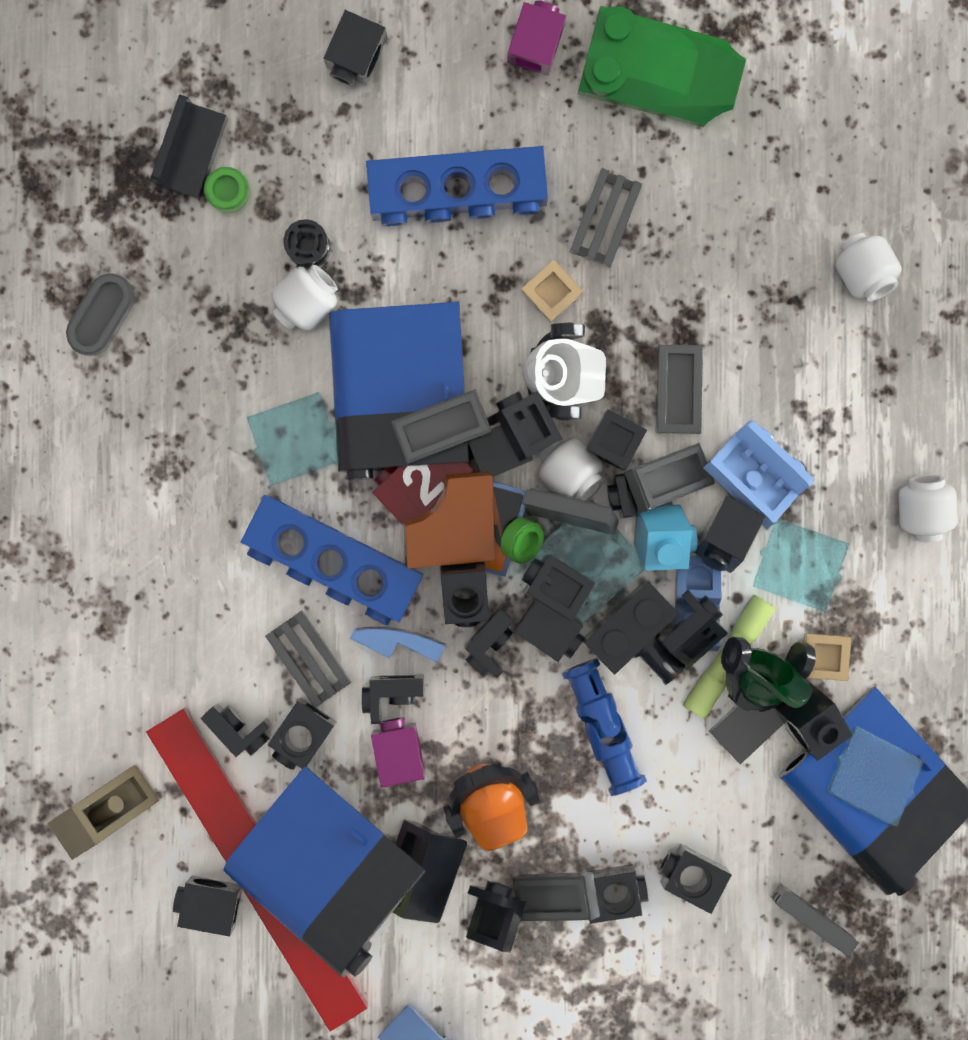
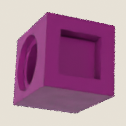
(536, 37)
(397, 752)

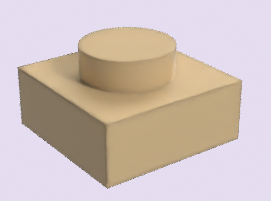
(552, 290)
(831, 656)

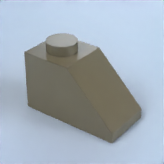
(103, 812)

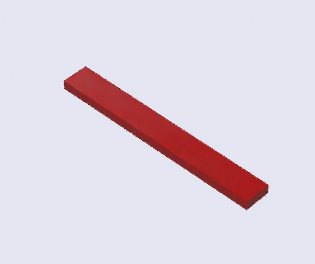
(228, 824)

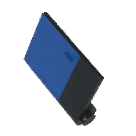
(385, 369)
(929, 819)
(324, 872)

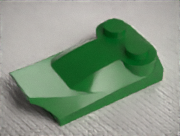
(660, 68)

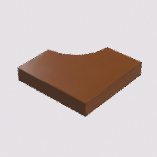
(456, 527)

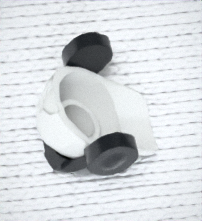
(565, 371)

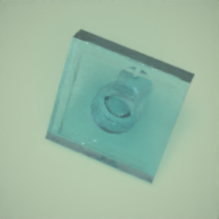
(598, 556)

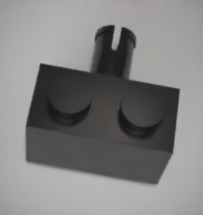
(634, 631)

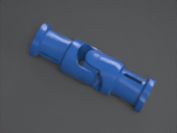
(601, 721)

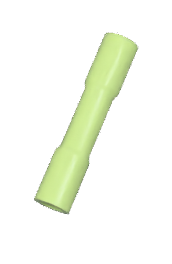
(714, 679)

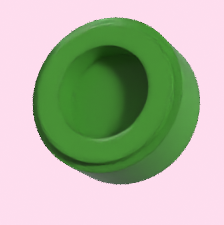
(226, 189)
(522, 540)

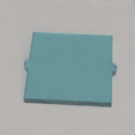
(294, 438)
(800, 565)
(875, 776)

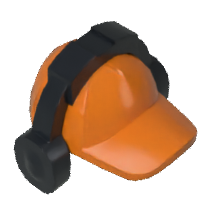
(491, 805)

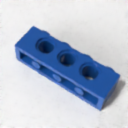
(522, 165)
(276, 518)

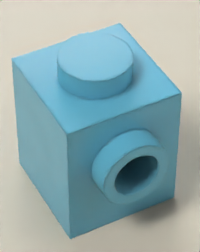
(664, 538)

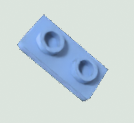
(759, 472)

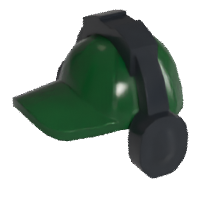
(763, 679)

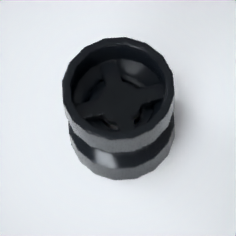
(309, 250)

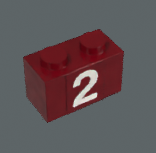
(414, 489)

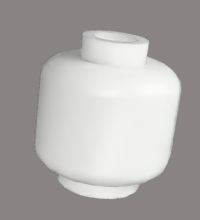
(868, 266)
(304, 297)
(571, 469)
(928, 507)

